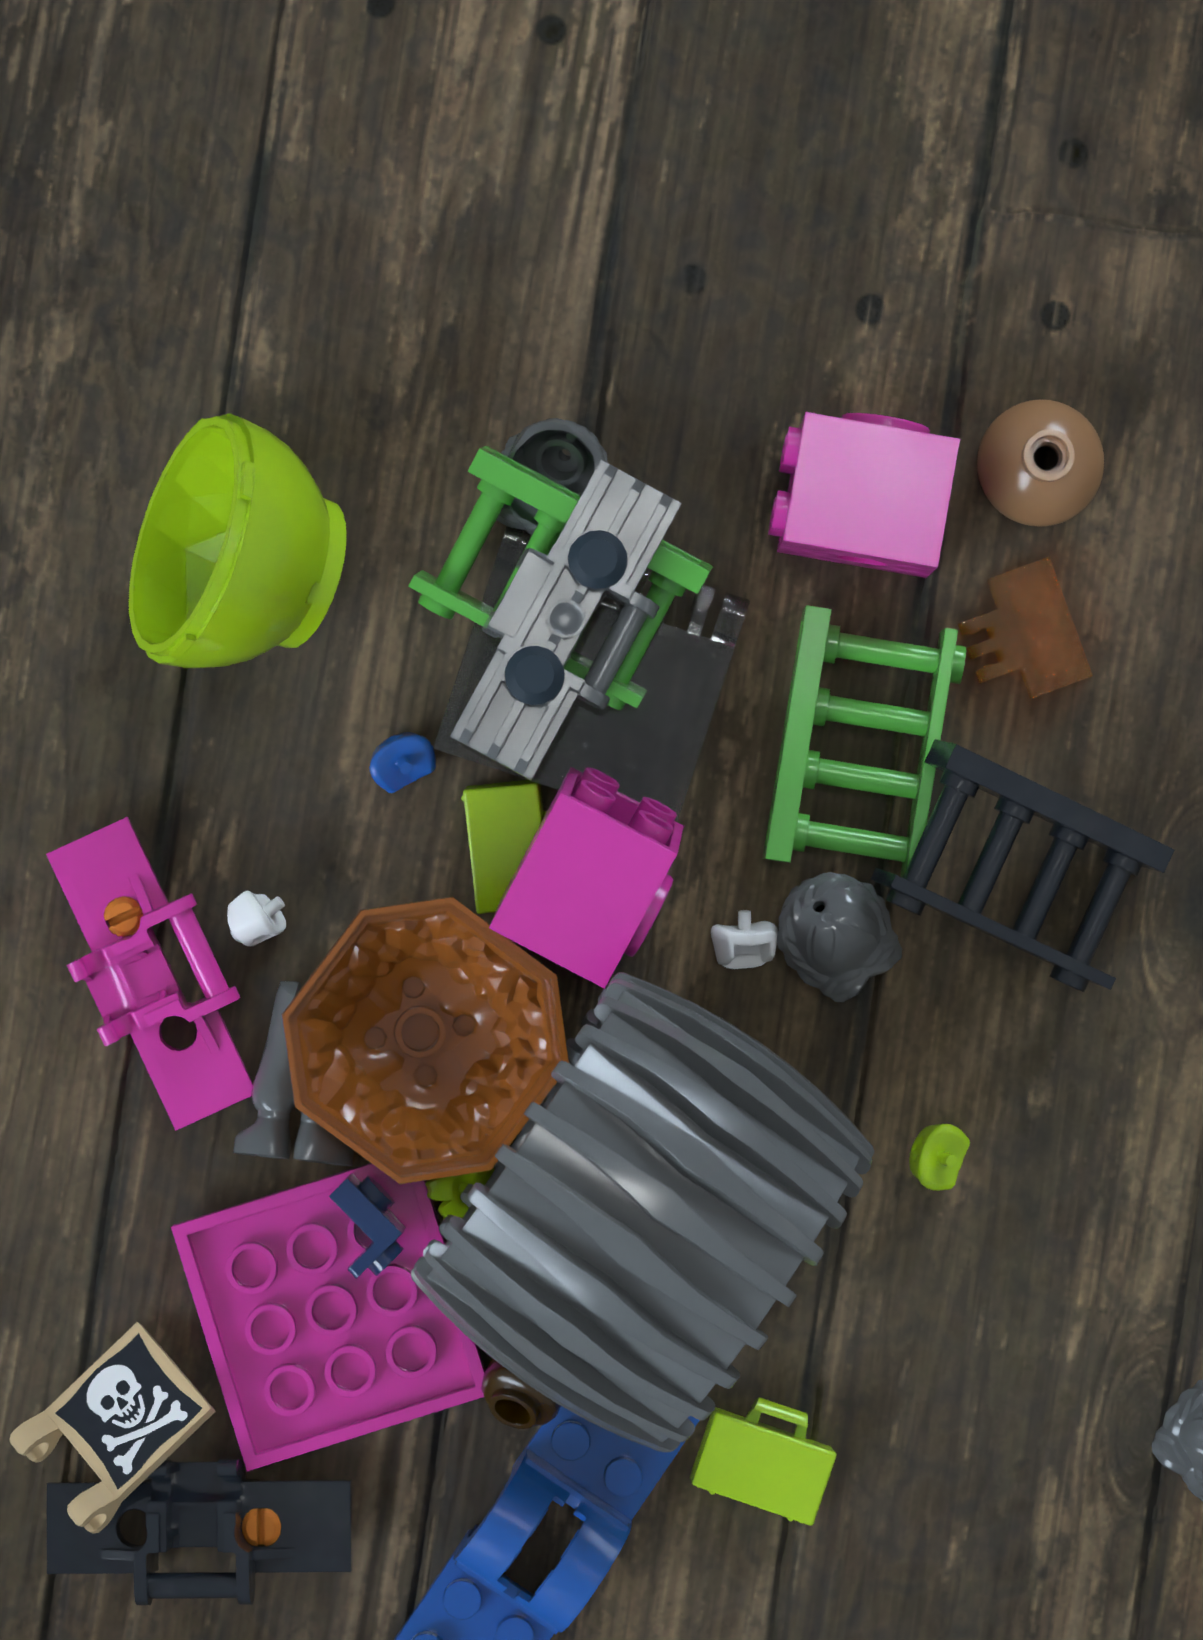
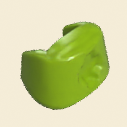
(938, 1156)

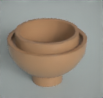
(1015, 481)

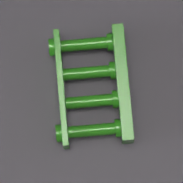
(499, 485)
(814, 705)

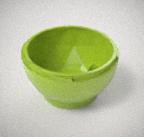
(233, 550)

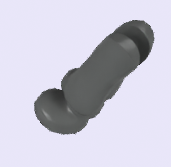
(274, 1102)

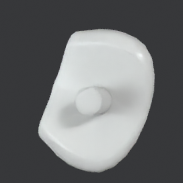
(255, 918)
(745, 944)

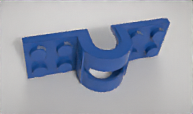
(561, 1463)

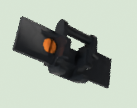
(208, 1504)

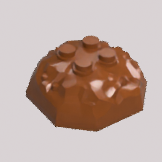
(424, 1039)

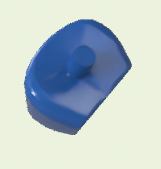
(402, 761)

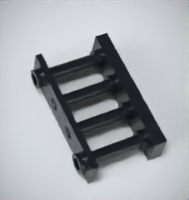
(1071, 829)

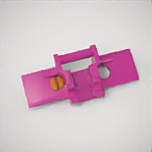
(131, 980)

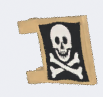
(121, 1419)

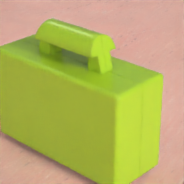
(499, 830)
(764, 1463)

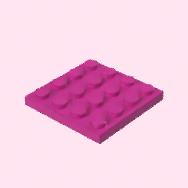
(304, 1342)

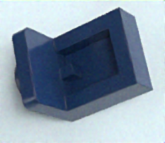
(368, 1208)

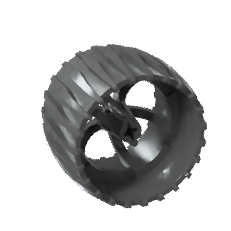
(646, 1215)

